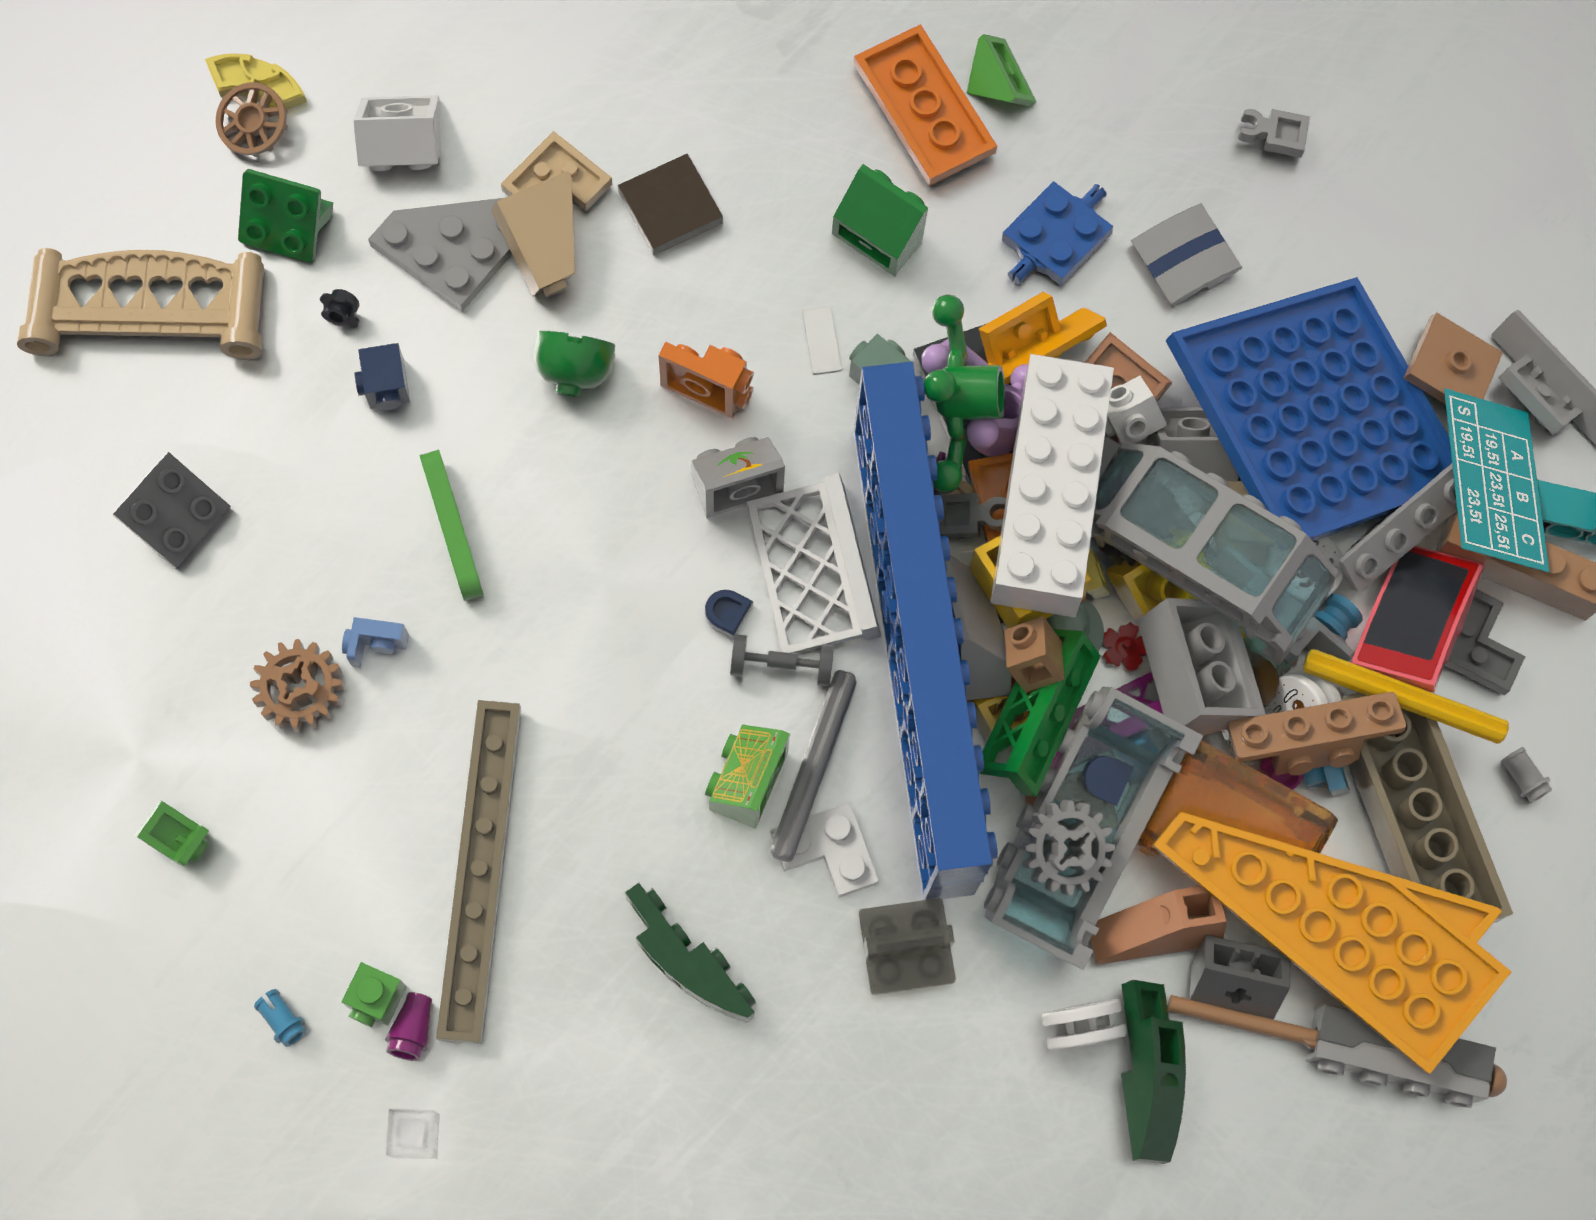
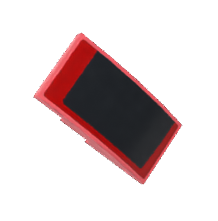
(1418, 616)

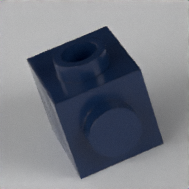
(382, 377)

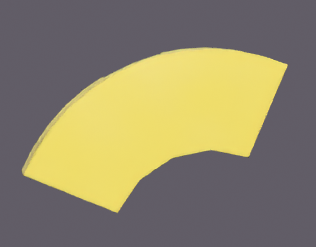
(236, 69)

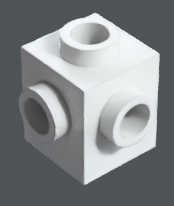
(1133, 412)

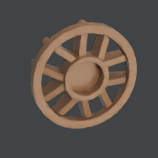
(251, 119)

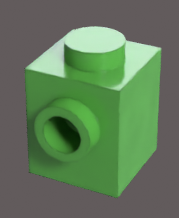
(373, 995)

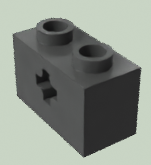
(1239, 977)

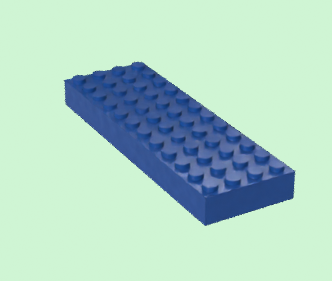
(921, 634)

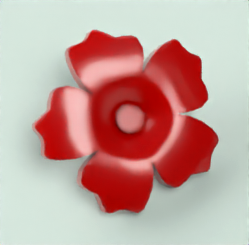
(1124, 647)

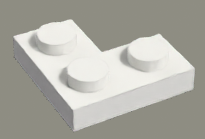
(839, 841)

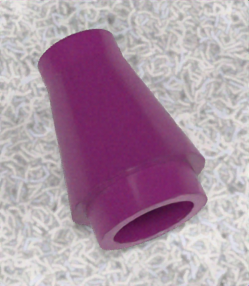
(411, 1028)

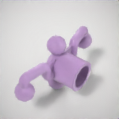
(987, 436)

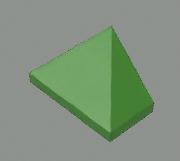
(997, 73)

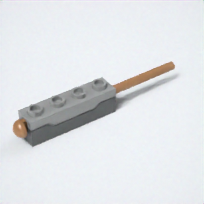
(1347, 1043)

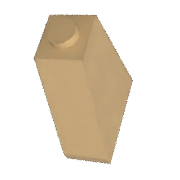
(540, 233)

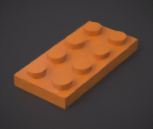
(925, 105)

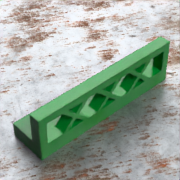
(1049, 717)

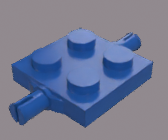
(1057, 233)

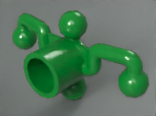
(960, 391)

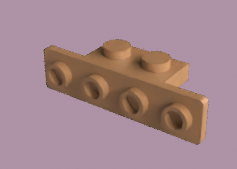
(1317, 733)

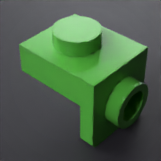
(173, 834)

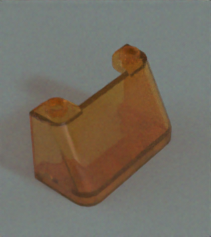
(1240, 797)

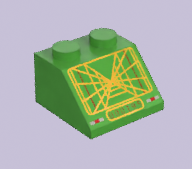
(748, 774)

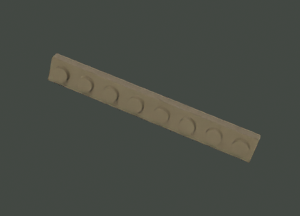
(479, 873)

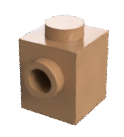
(1034, 654)

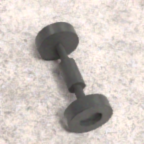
(781, 660)

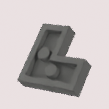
(1480, 656)

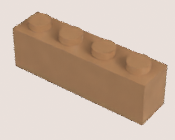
(1566, 587)

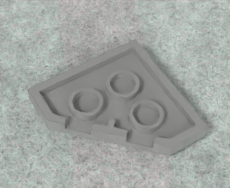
(445, 247)

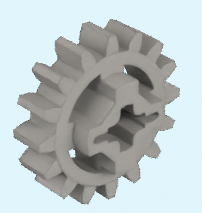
(1081, 857)

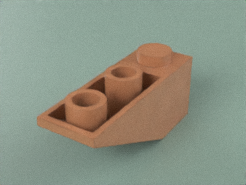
(1159, 926)

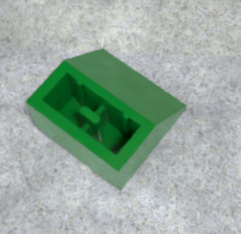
(880, 220)

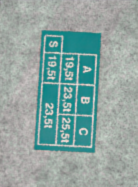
(1495, 481)

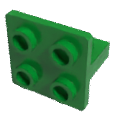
(281, 215)

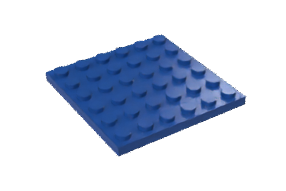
(1315, 407)

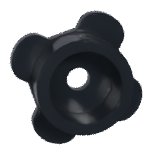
(340, 308)

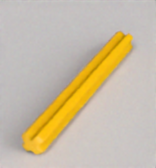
(1408, 696)

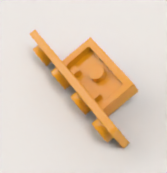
(1035, 330)

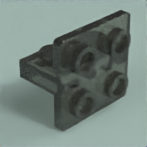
(907, 946)

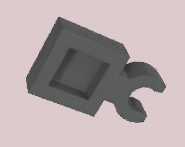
(965, 515)

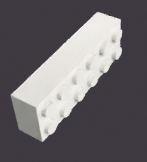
(1052, 486)

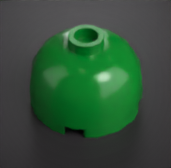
(572, 361)

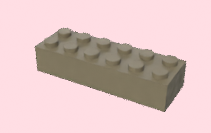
(1425, 813)

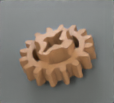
(292, 701)

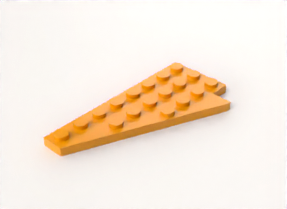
(1372, 940)

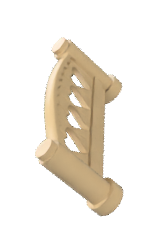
(229, 315)

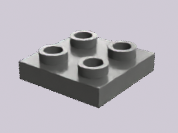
(170, 509)

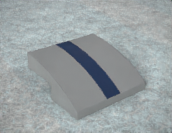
(1186, 254)

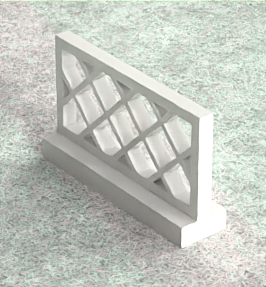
(848, 559)

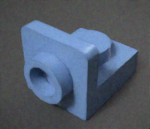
(379, 635)

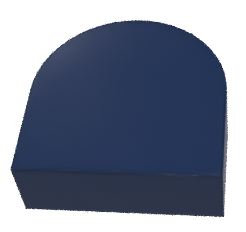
(727, 611)
(1106, 778)

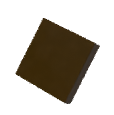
(670, 204)

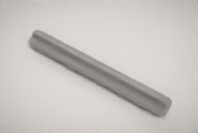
(813, 766)

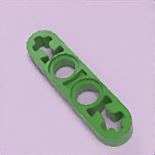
(451, 525)

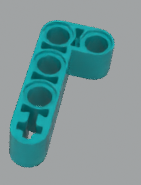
(1568, 512)

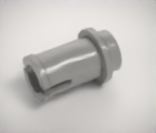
(1527, 775)

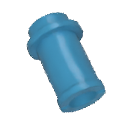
(282, 1020)

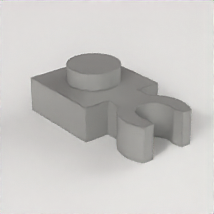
(1282, 131)

